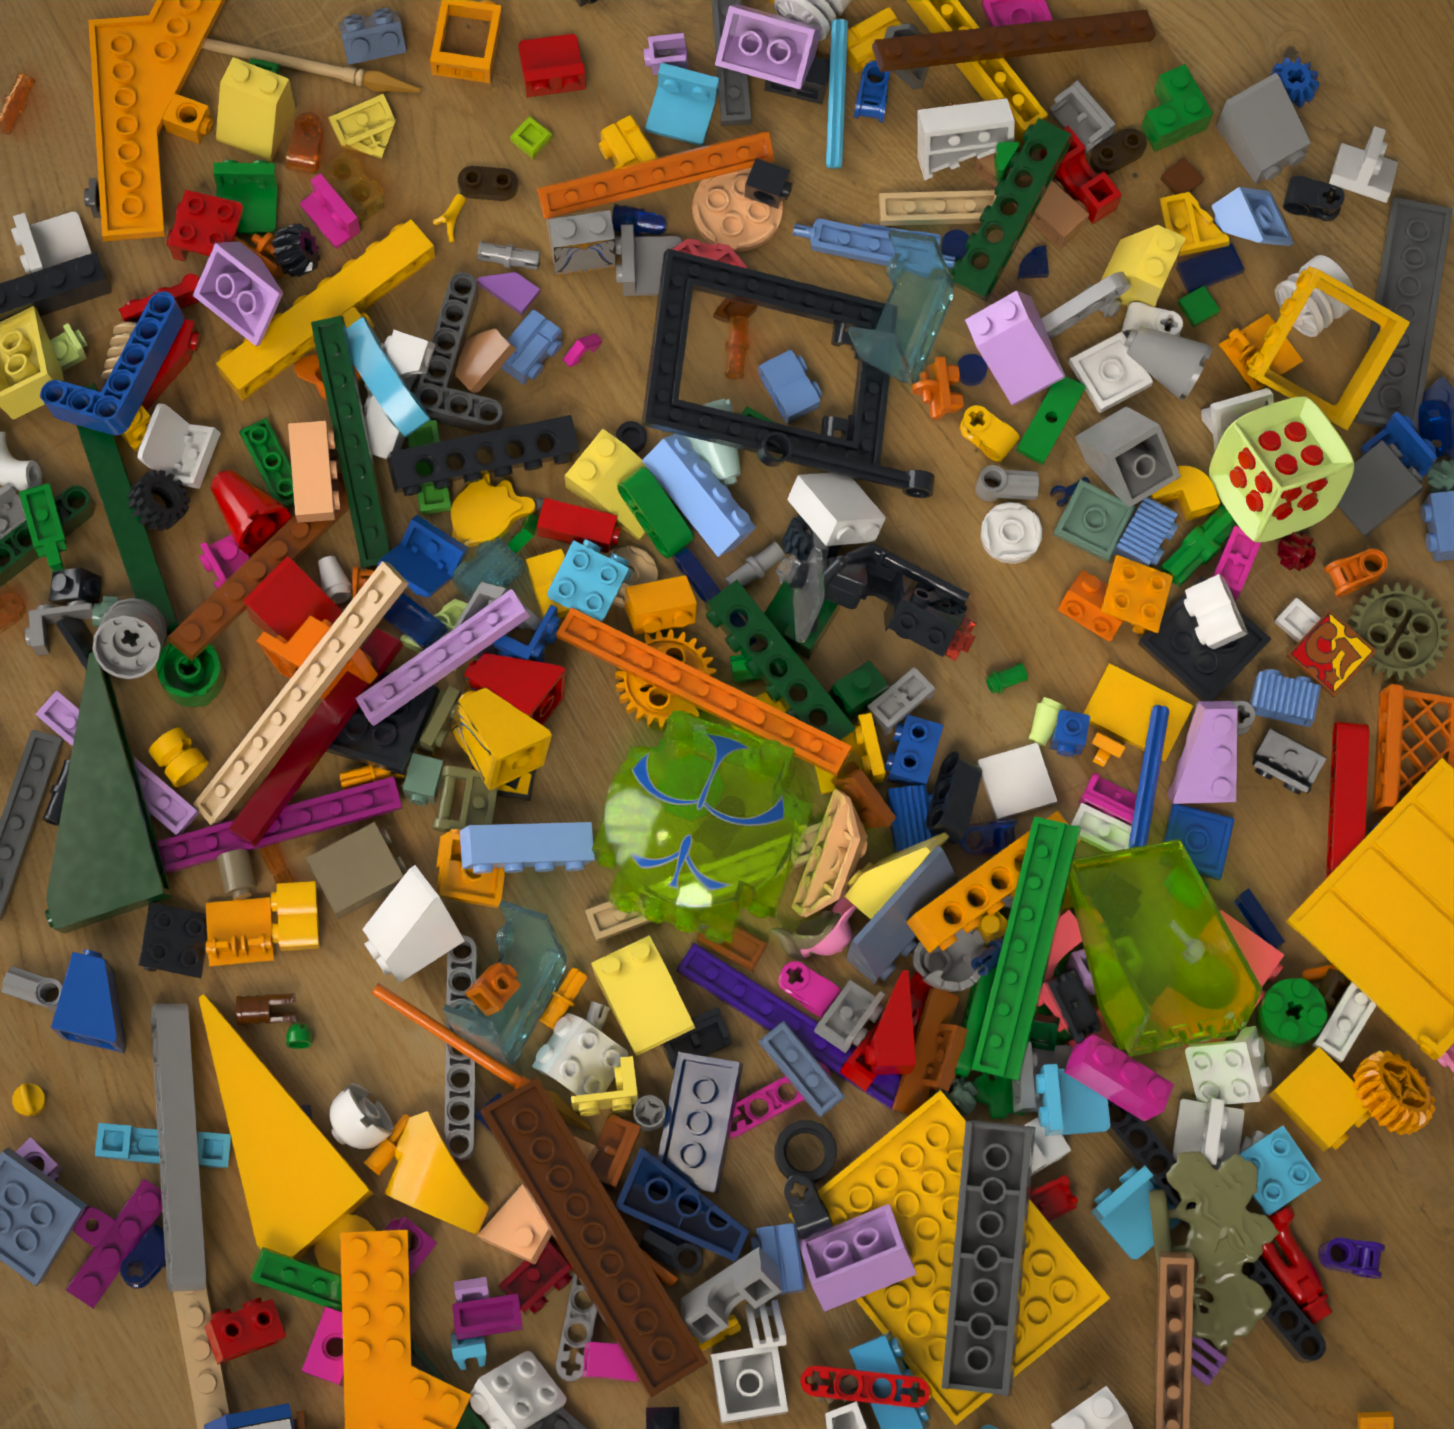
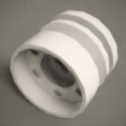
(813, 12)
(1320, 307)

